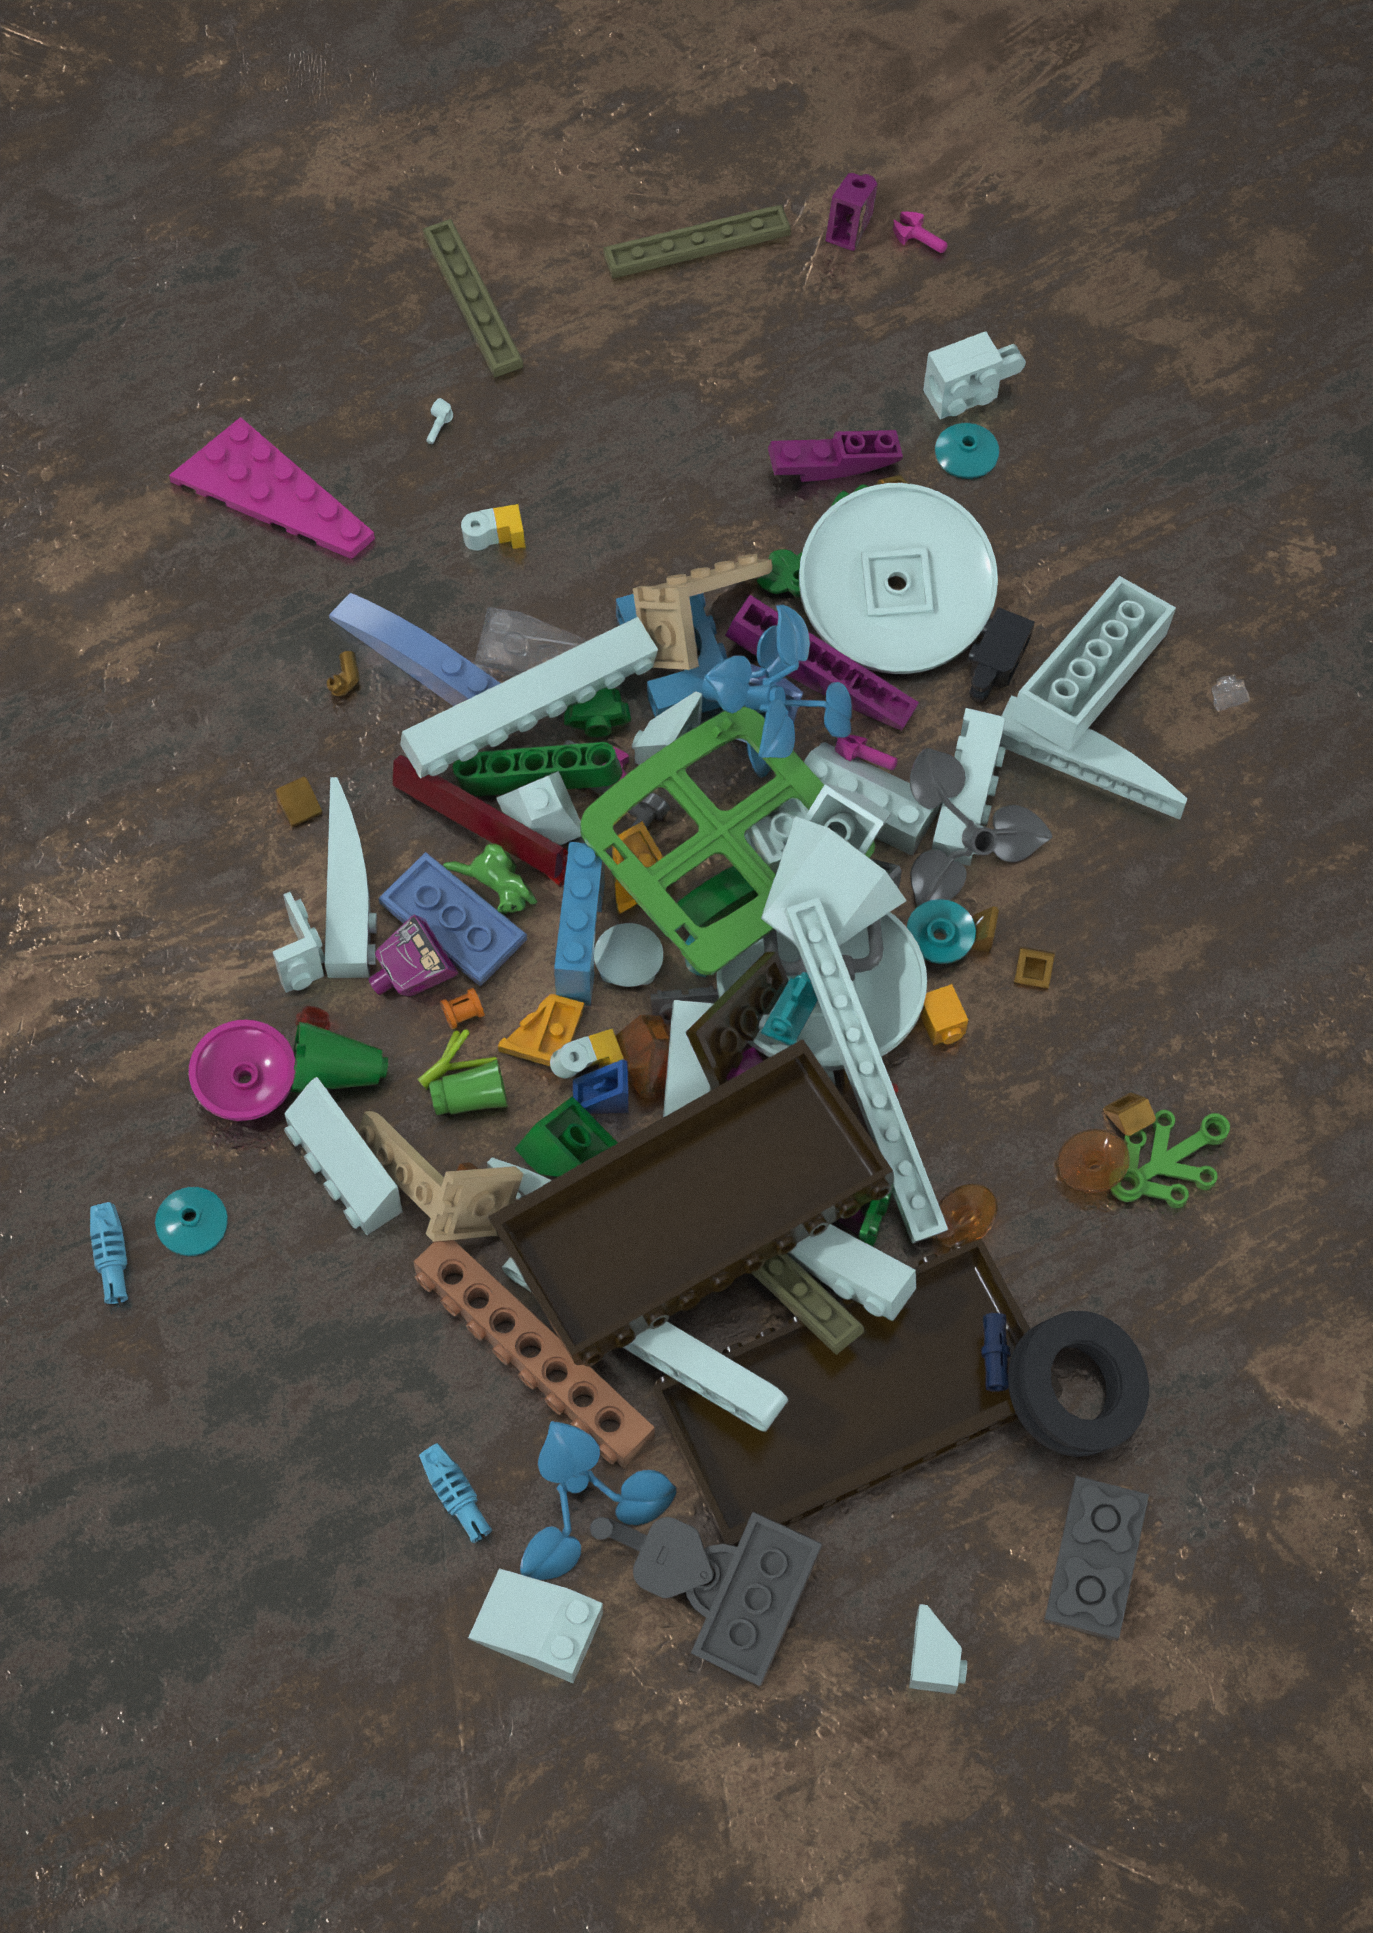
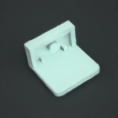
(301, 960)

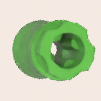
(470, 1090)

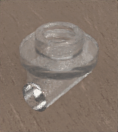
(1229, 692)

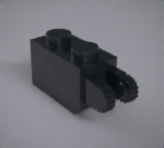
(998, 653)

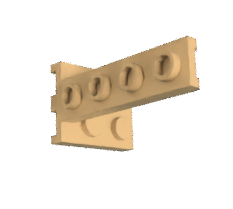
(667, 607)
(455, 1202)

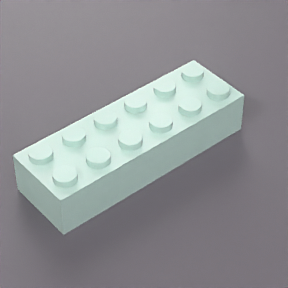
(1093, 663)

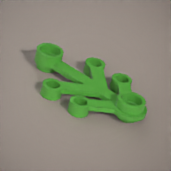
(1165, 1162)

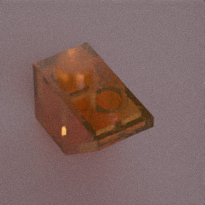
(646, 1050)

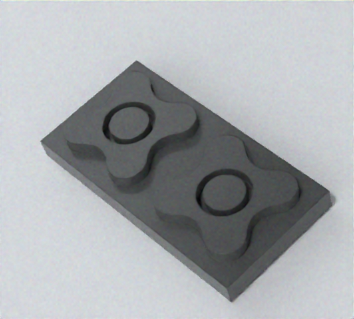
(1096, 1558)

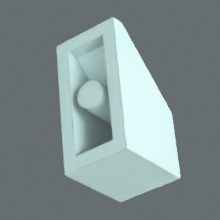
(935, 1656)

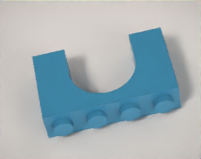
(671, 689)
(577, 926)

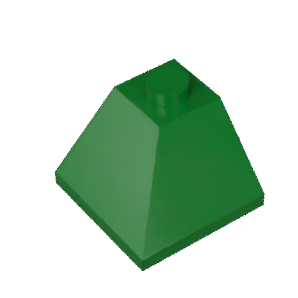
(564, 1140)

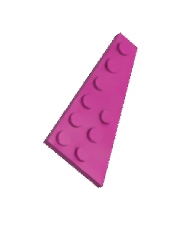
(268, 486)

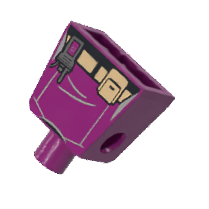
(856, 197)
(411, 960)

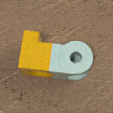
(493, 527)
(585, 1052)

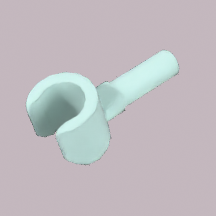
(443, 413)

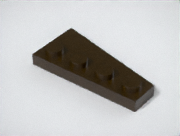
(735, 1018)

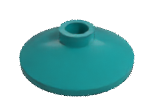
(963, 460)
(944, 918)
(197, 1235)

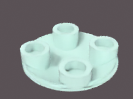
(628, 955)

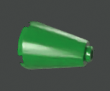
(334, 1060)

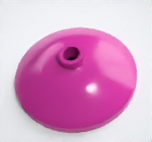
(239, 1051)

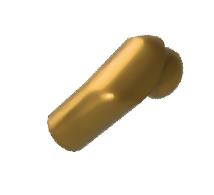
(347, 678)

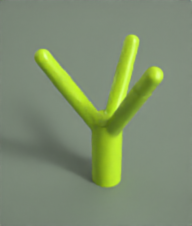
(443, 1064)

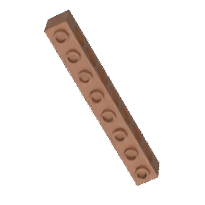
(449, 1257)

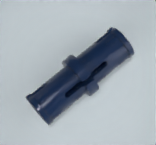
(995, 1352)

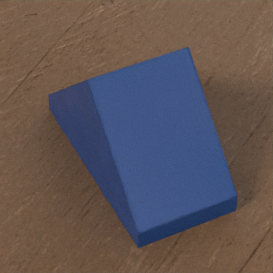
(604, 1089)

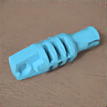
(109, 1251)
(454, 1491)

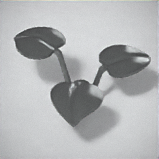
(1014, 837)

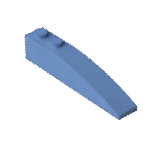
(412, 650)

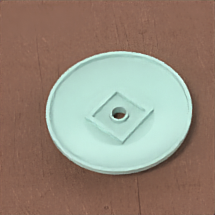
(907, 535)
(889, 993)

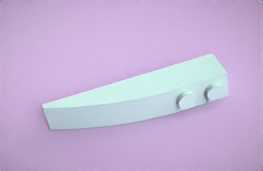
(1096, 762)
(348, 899)
(857, 1271)

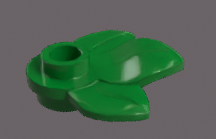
(784, 573)

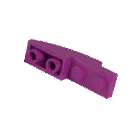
(838, 457)

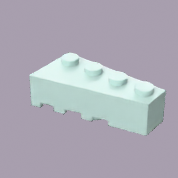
(978, 753)

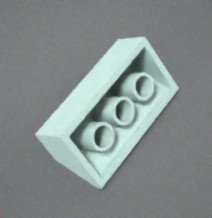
(907, 818)
(342, 1158)

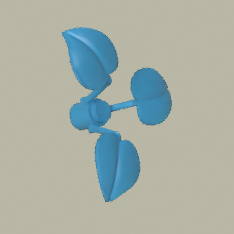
(730, 679)
(778, 728)
(567, 1461)

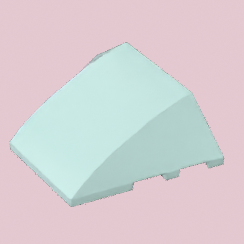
(828, 867)

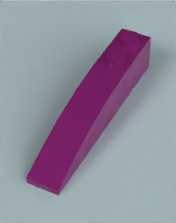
(826, 665)

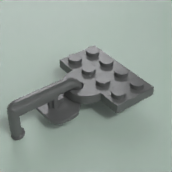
(752, 1588)

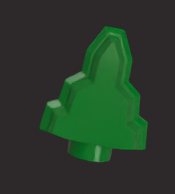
(598, 714)

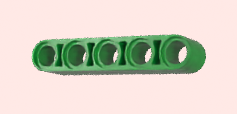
(522, 767)

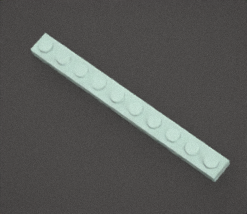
(865, 1068)

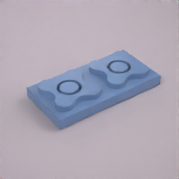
(465, 924)

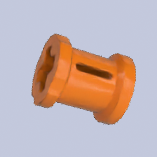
(462, 1008)

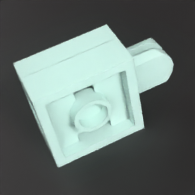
(968, 373)
(771, 833)

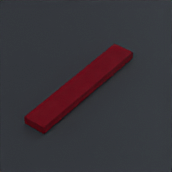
(479, 817)

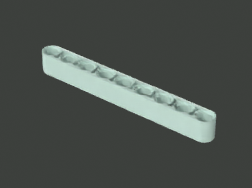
(700, 1369)

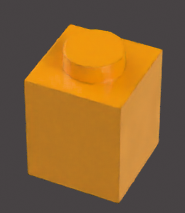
(944, 1016)

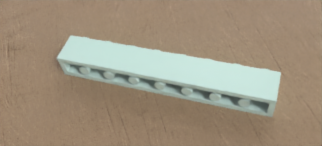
(528, 698)

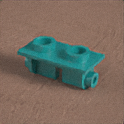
(791, 1010)

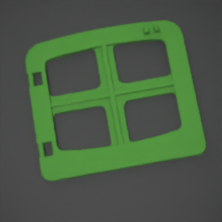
(717, 834)

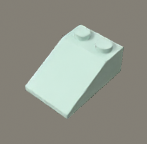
(537, 1623)

